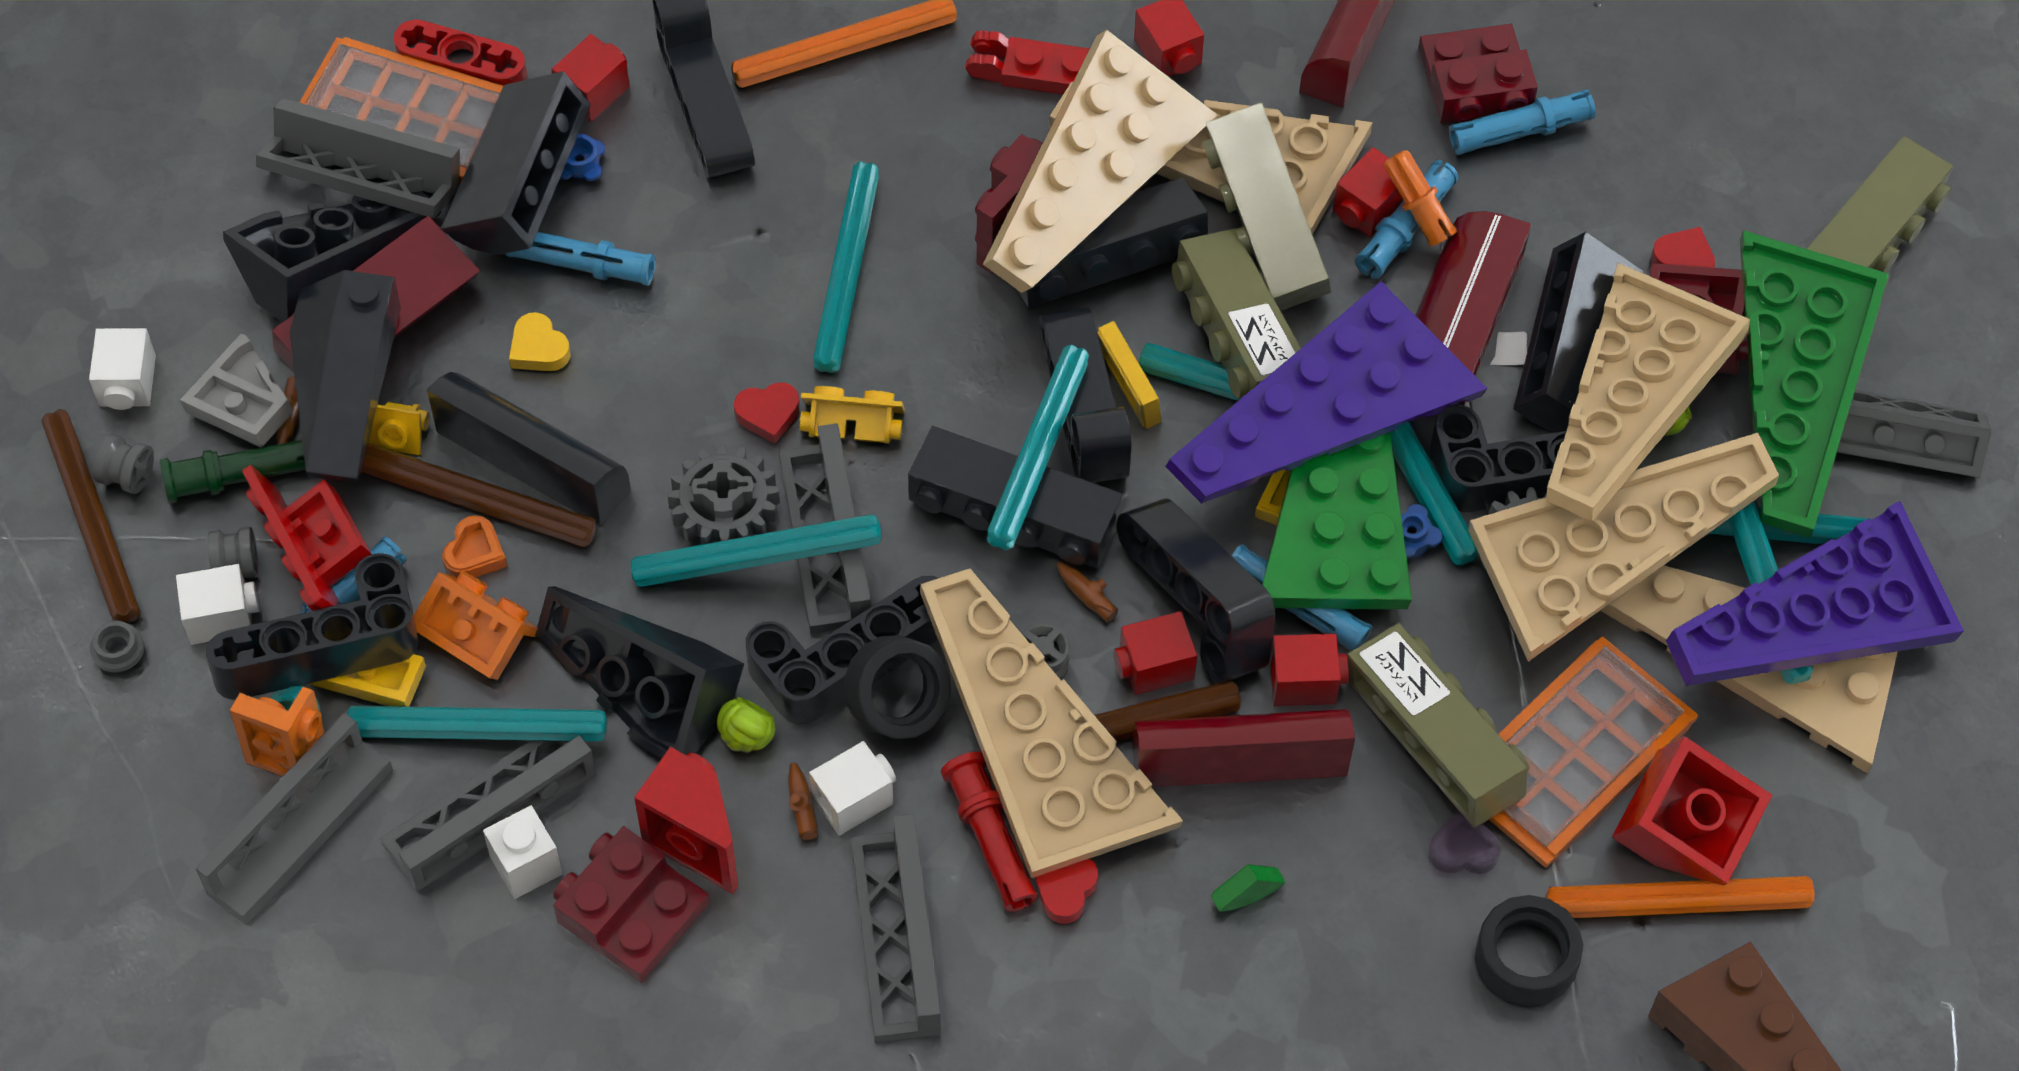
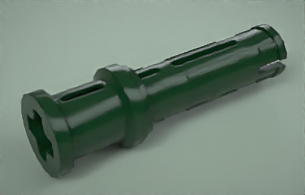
(214, 471)

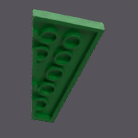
(1804, 362)
(1341, 534)

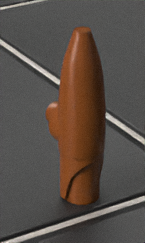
(287, 429)
(1088, 591)
(801, 803)

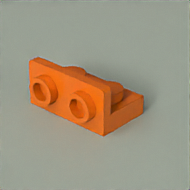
(471, 623)
(274, 736)

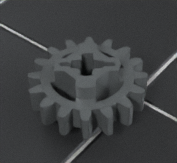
(723, 496)

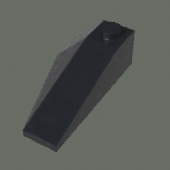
(296, 251)
(339, 364)
(647, 674)

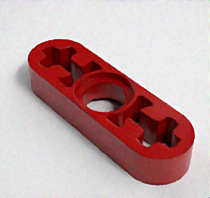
(446, 40)

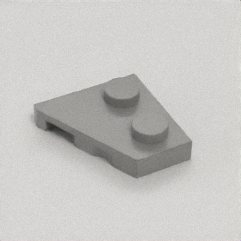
(239, 395)

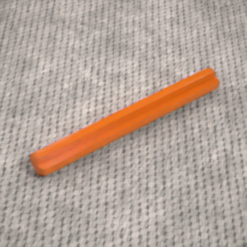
(842, 42)
(1684, 897)

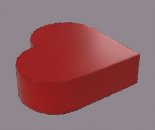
(1683, 248)
(767, 410)
(1065, 890)

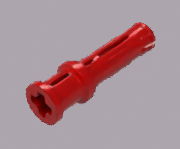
(982, 810)

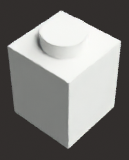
(122, 367)
(215, 602)
(852, 787)
(523, 852)

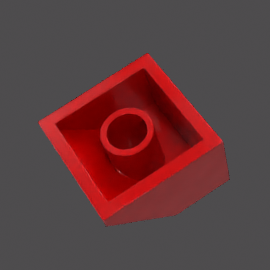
(1692, 813)
(686, 817)

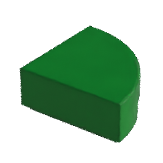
(1247, 887)

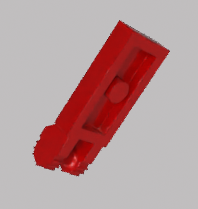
(1027, 62)

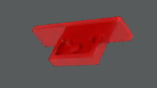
(315, 534)

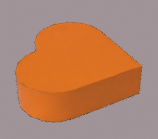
(474, 549)

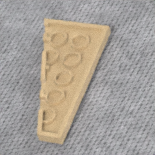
(1102, 147)
(1312, 149)
(1639, 378)
(1564, 569)
(1838, 703)
(1046, 751)

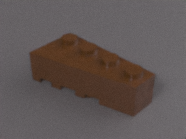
(1739, 1018)

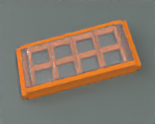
(404, 95)
(1586, 747)

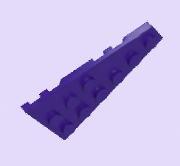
(1338, 390)
(1831, 605)

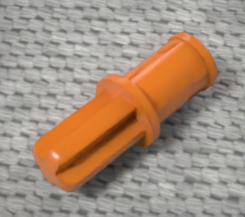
(1419, 198)

